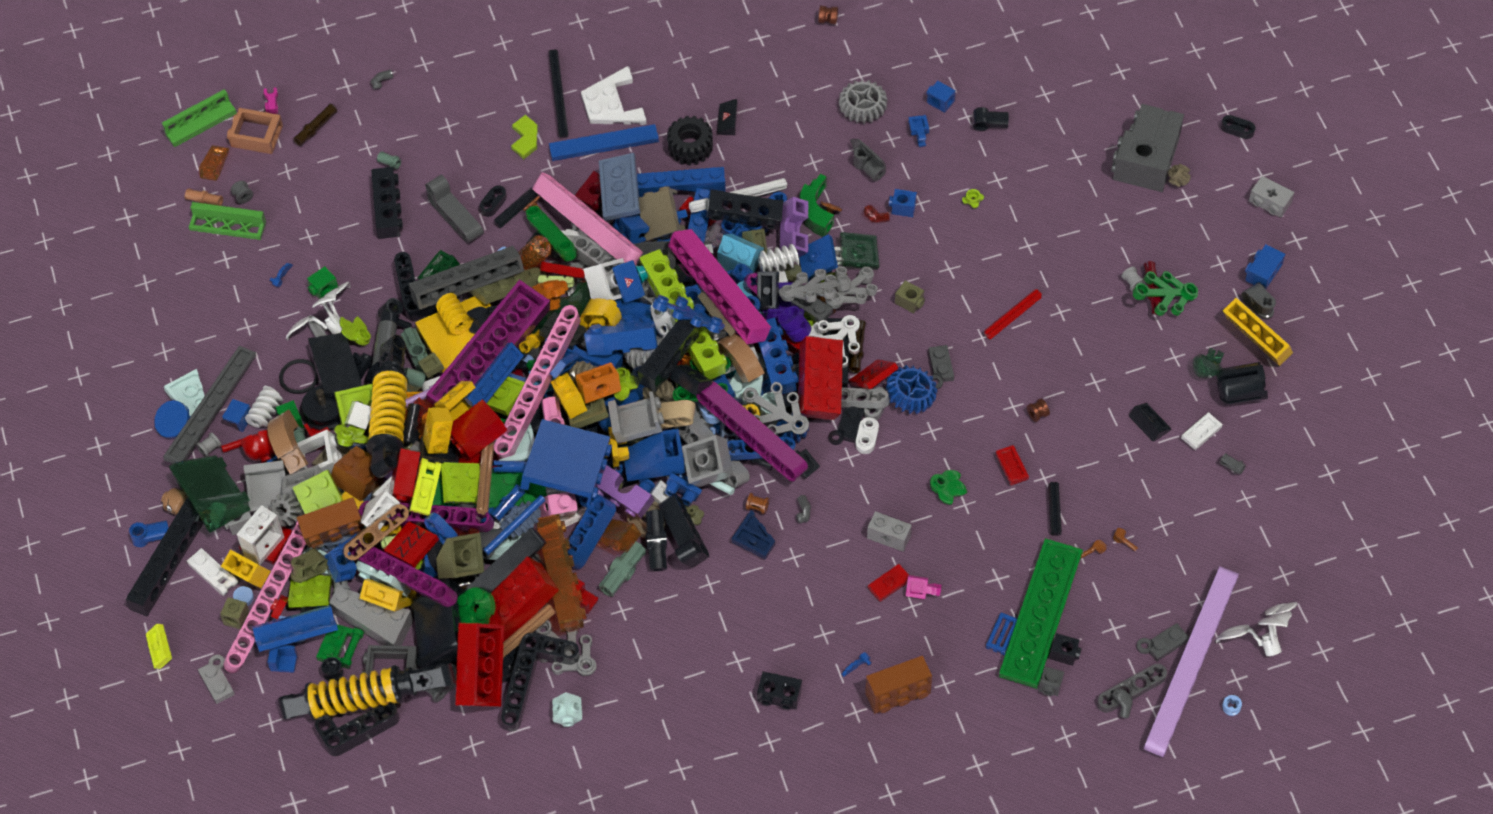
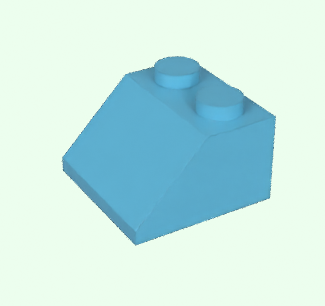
(738, 250)

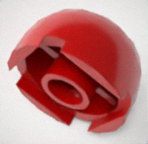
(258, 447)

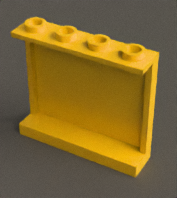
(440, 339)

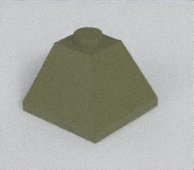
(460, 556)

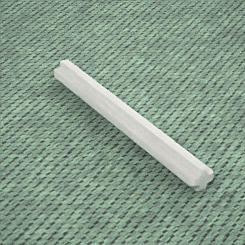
(755, 190)

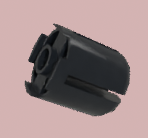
(1242, 383)

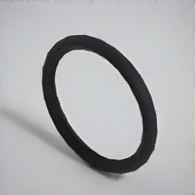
(294, 362)

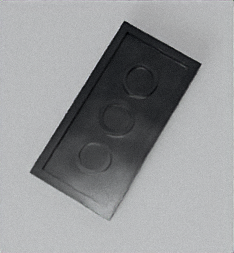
(334, 363)

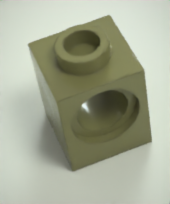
(909, 290)
(234, 613)

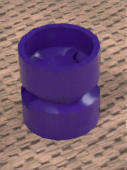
(794, 323)

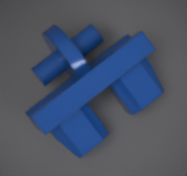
(681, 485)

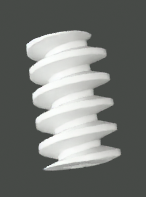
(778, 258)
(263, 407)

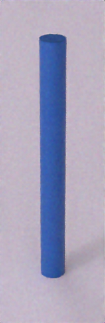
(514, 525)

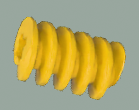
(453, 314)

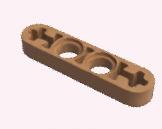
(378, 534)

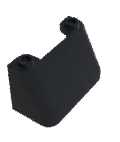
(437, 628)

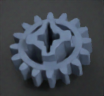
(514, 513)

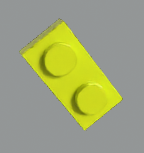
(158, 646)

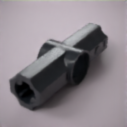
(656, 540)

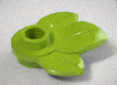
(355, 331)
(626, 383)
(348, 435)

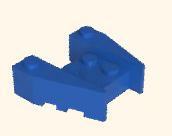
(633, 331)

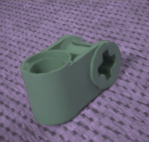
(416, 379)

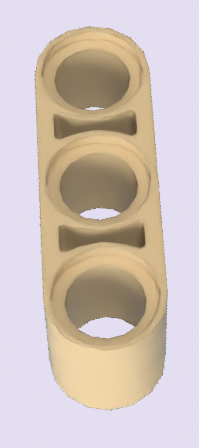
(677, 413)

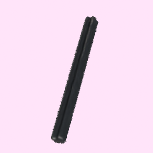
(558, 93)

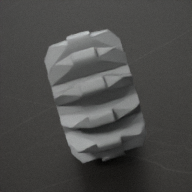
(285, 502)

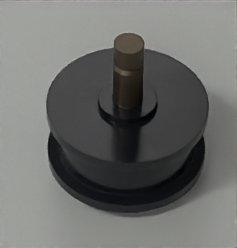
(320, 411)

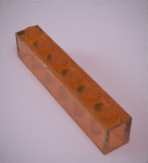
(558, 567)

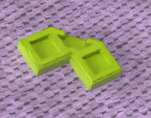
(528, 142)

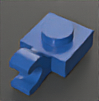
(919, 126)

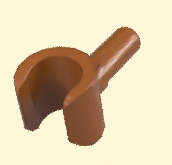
(1119, 537)
(1098, 546)

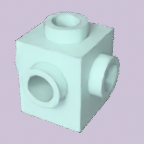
(567, 709)

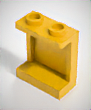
(454, 399)
(385, 595)

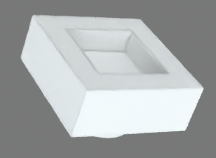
(658, 492)

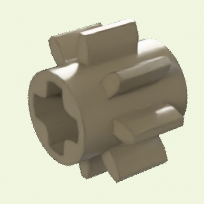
(1179, 175)

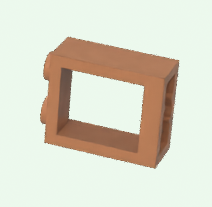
(264, 145)

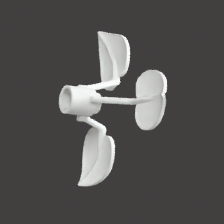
(332, 320)
(1279, 617)

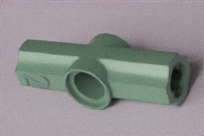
(415, 346)
(622, 569)

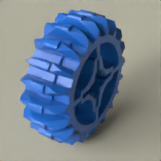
(923, 390)

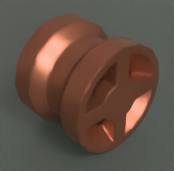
(1038, 410)

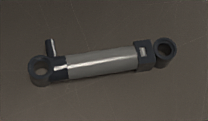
(387, 327)

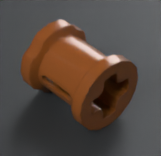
(757, 503)

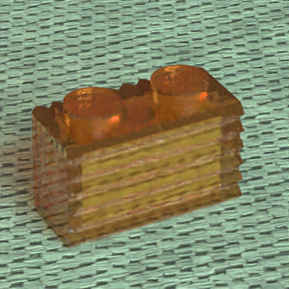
(619, 536)

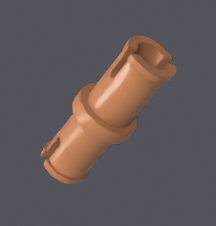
(203, 197)

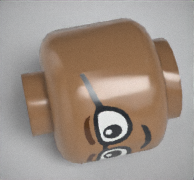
(173, 500)

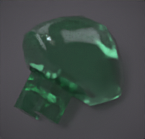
(1207, 365)

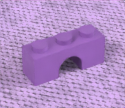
(793, 214)
(635, 501)

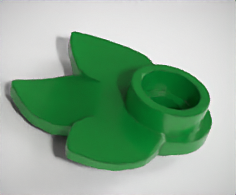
(950, 486)

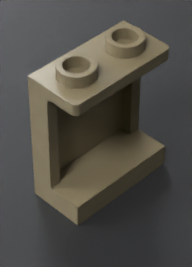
(660, 214)

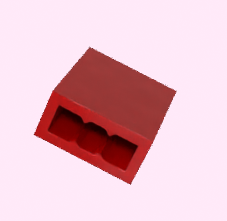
(476, 429)
(404, 475)

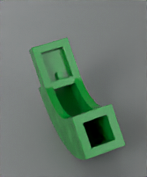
(818, 220)

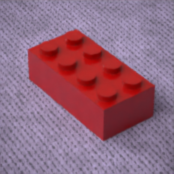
(820, 377)
(521, 595)
(479, 664)

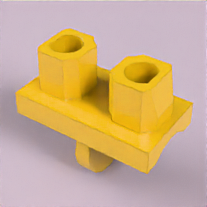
(617, 454)

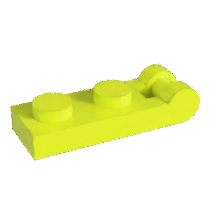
(425, 487)

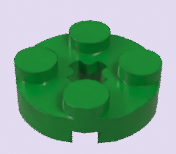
(467, 603)

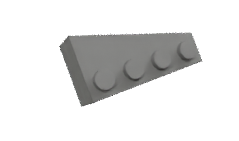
(376, 621)

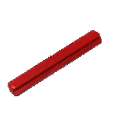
(1012, 314)

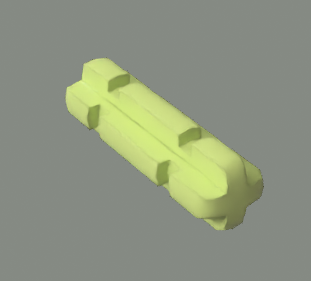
(569, 279)

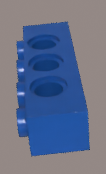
(778, 364)

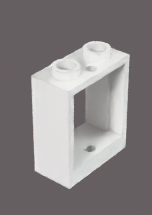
(332, 448)
(254, 539)

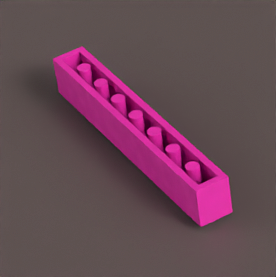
(719, 286)

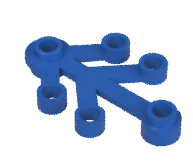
(697, 315)

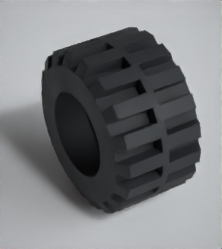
(690, 151)

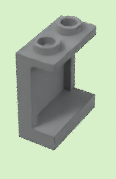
(636, 418)
(264, 483)

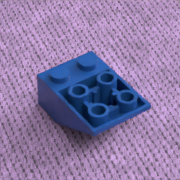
(655, 456)

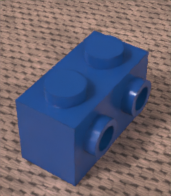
(1265, 266)

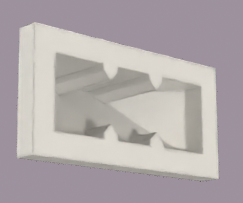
(377, 507)

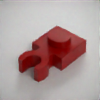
(278, 606)

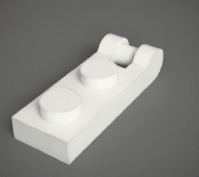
(211, 571)

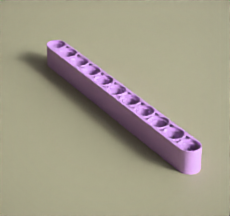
(1191, 662)

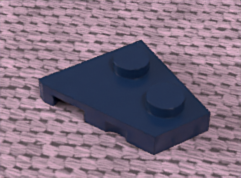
(754, 537)

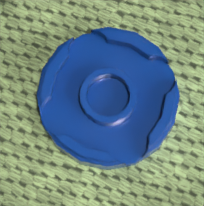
(171, 418)

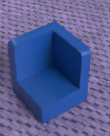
(236, 414)
(283, 659)

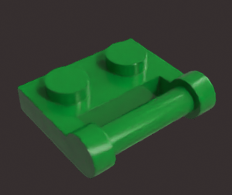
(334, 643)

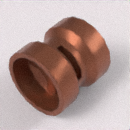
(825, 17)

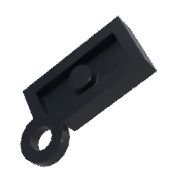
(848, 425)

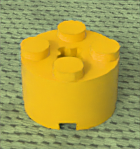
(600, 312)

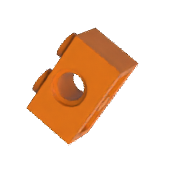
(598, 382)

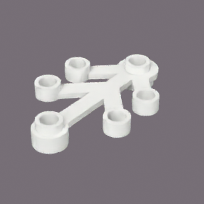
(844, 330)

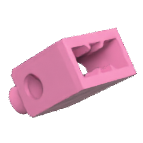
(561, 504)

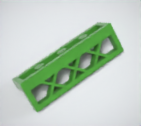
(199, 120)
(228, 216)

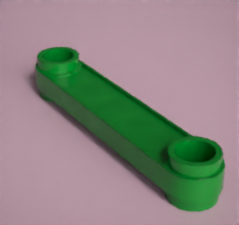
(551, 232)

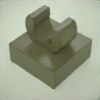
(431, 365)

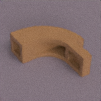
(741, 357)
(283, 441)

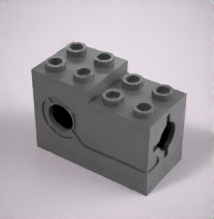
(1148, 148)

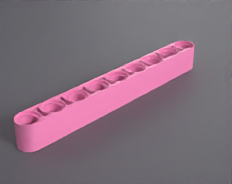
(586, 219)
(537, 374)
(264, 602)

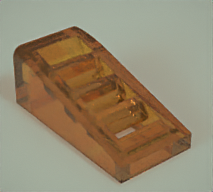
(213, 164)

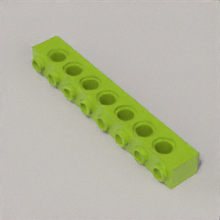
(656, 262)

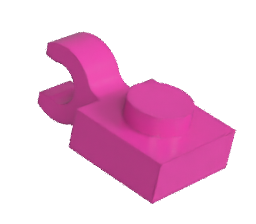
(271, 106)
(919, 587)

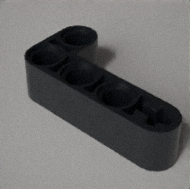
(400, 259)
(691, 546)
(357, 725)

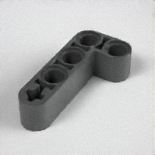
(452, 210)

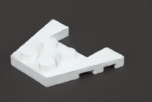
(604, 104)

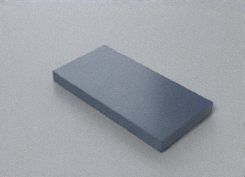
(619, 187)

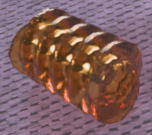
(535, 252)

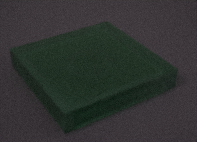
(859, 250)

